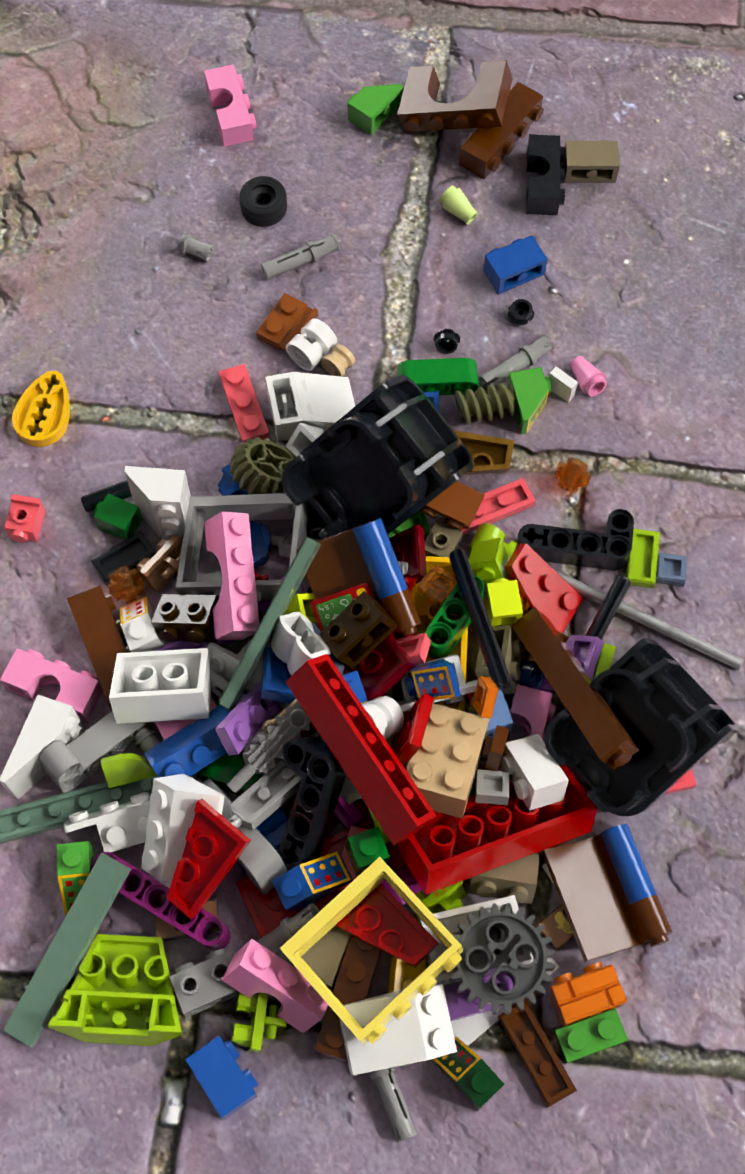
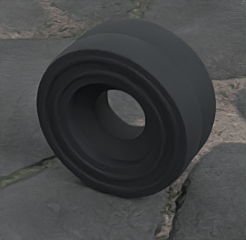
(263, 214)

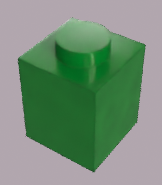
(117, 517)
(365, 849)

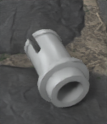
(190, 245)
(146, 739)

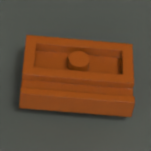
(285, 321)

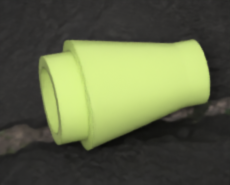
(456, 203)

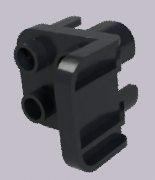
(378, 461)
(665, 717)

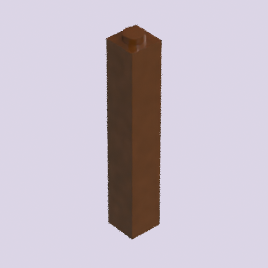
(572, 686)

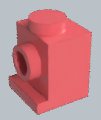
(33, 513)

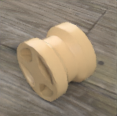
(338, 361)

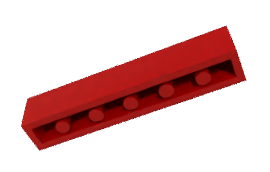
(360, 749)

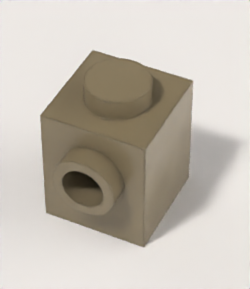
(442, 540)

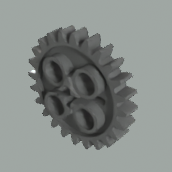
(525, 977)

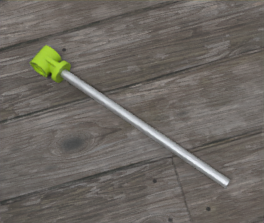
(488, 532)

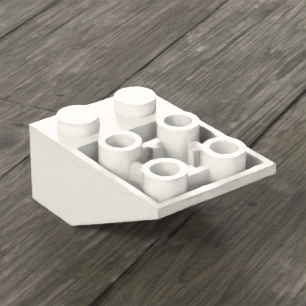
(307, 400)

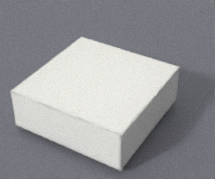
(562, 384)

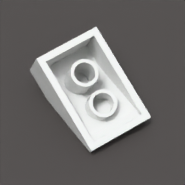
(45, 724)
(416, 1037)

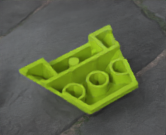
(121, 994)

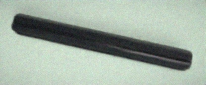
(480, 619)

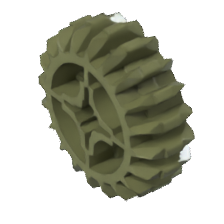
(260, 466)

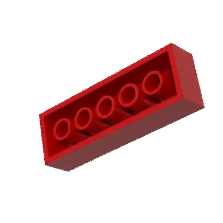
(493, 836)

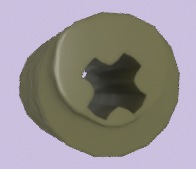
(485, 403)

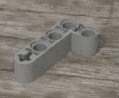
(82, 757)
(259, 857)

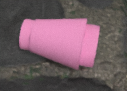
(588, 377)

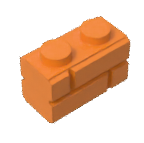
(586, 994)

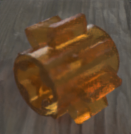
(572, 475)
(126, 584)

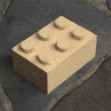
(448, 758)

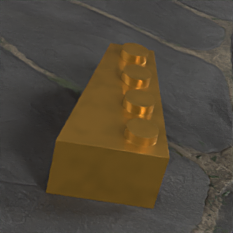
(488, 452)

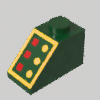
(469, 1074)

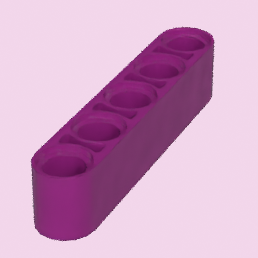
(169, 913)

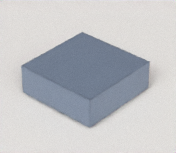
(671, 569)

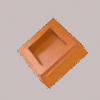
(485, 696)

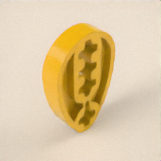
(28, 411)

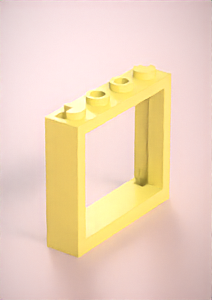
(336, 911)

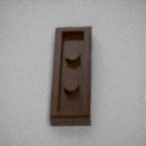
(537, 1055)

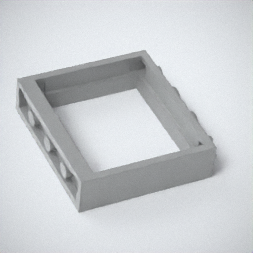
(259, 508)

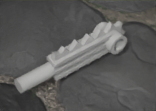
(262, 755)

